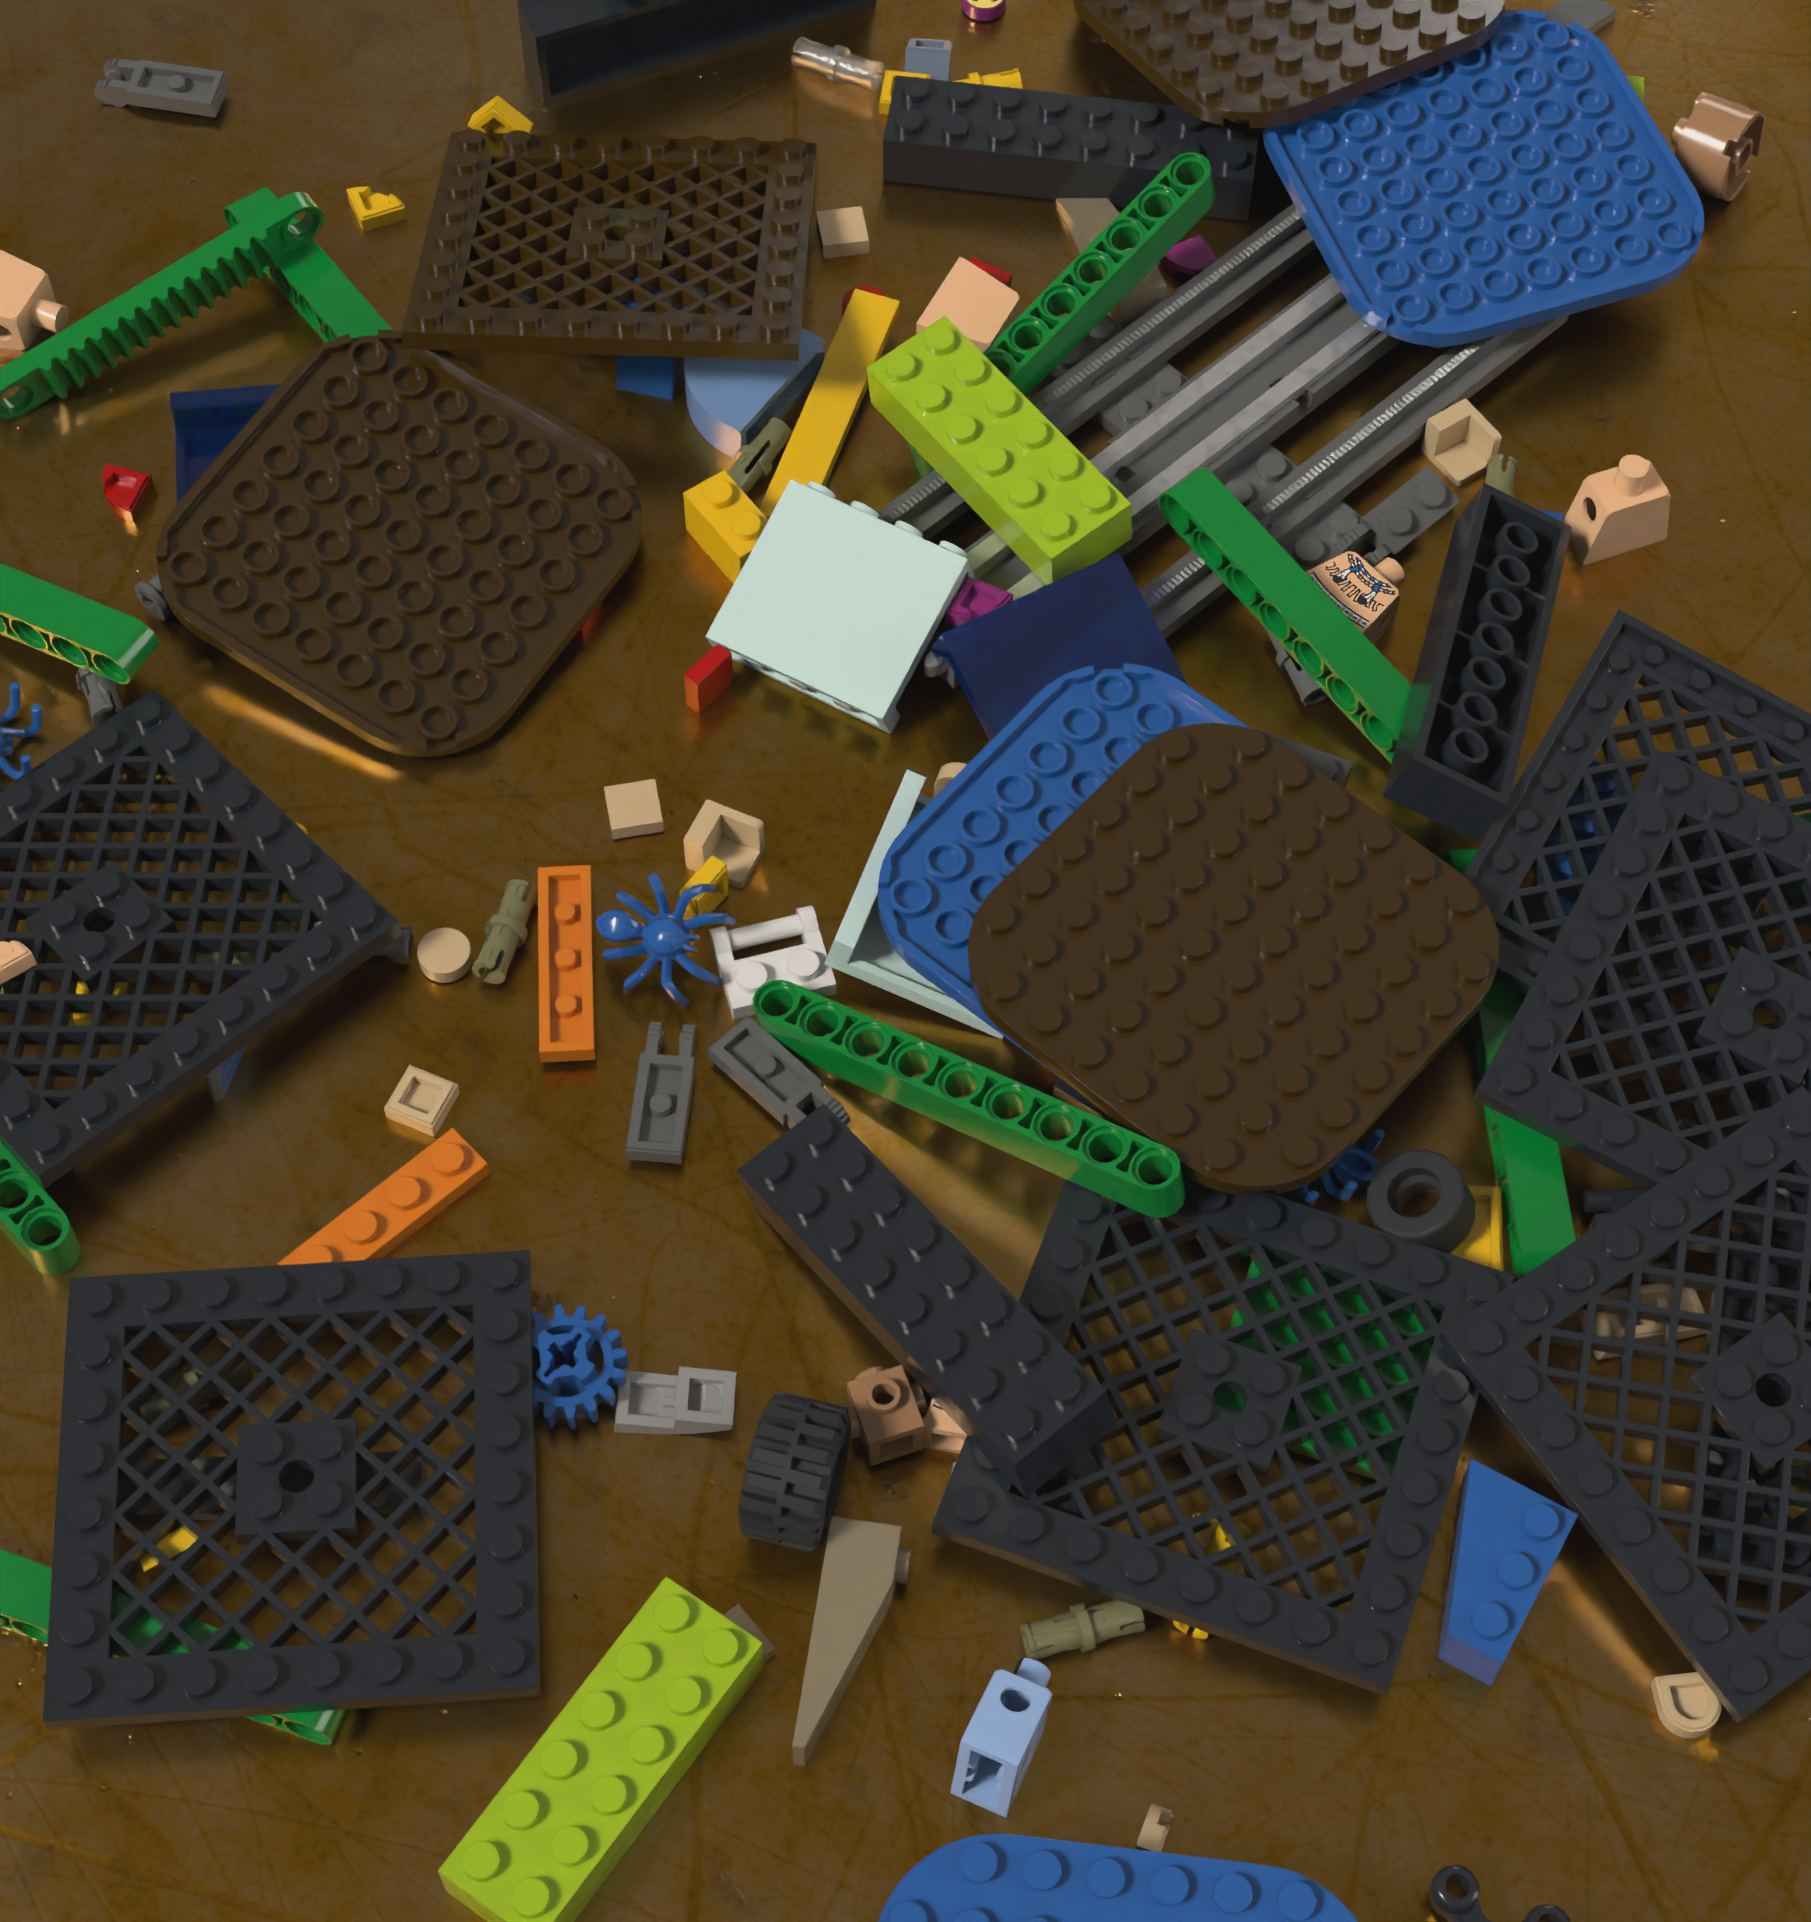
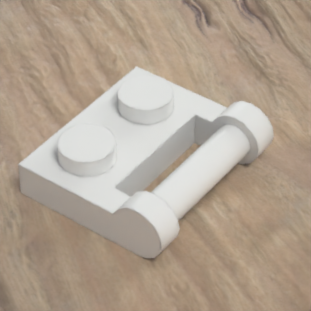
(795, 964)

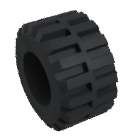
(794, 1471)

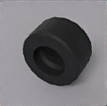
(1409, 1176)

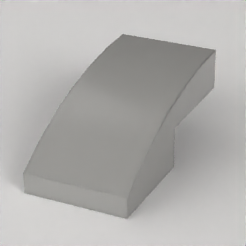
(676, 1404)

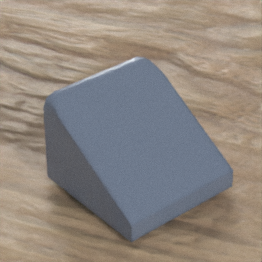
(929, 57)

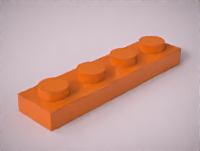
(566, 964)
(397, 1205)

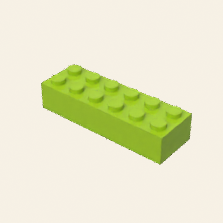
(999, 452)
(605, 1763)

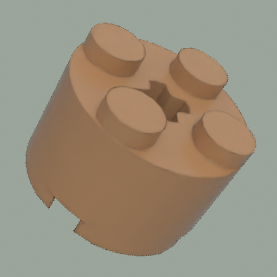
(1718, 144)

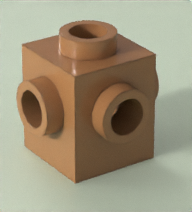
(886, 1413)

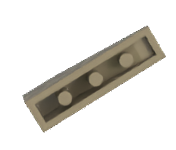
(1085, 221)
(853, 1598)

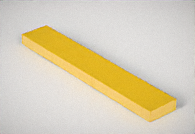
(834, 395)

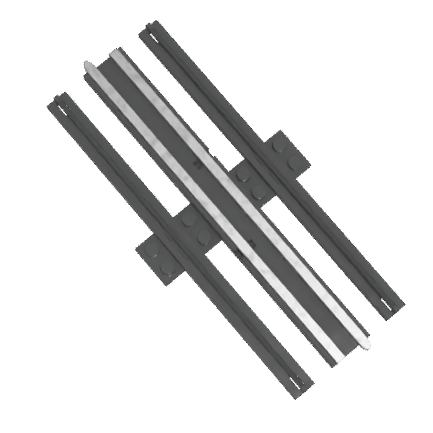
(1227, 419)

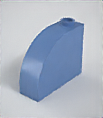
(737, 396)

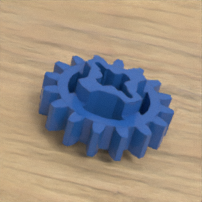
(580, 1388)

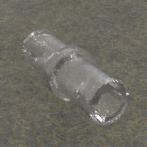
(838, 63)

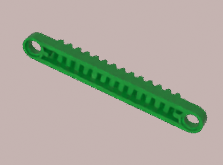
(158, 304)

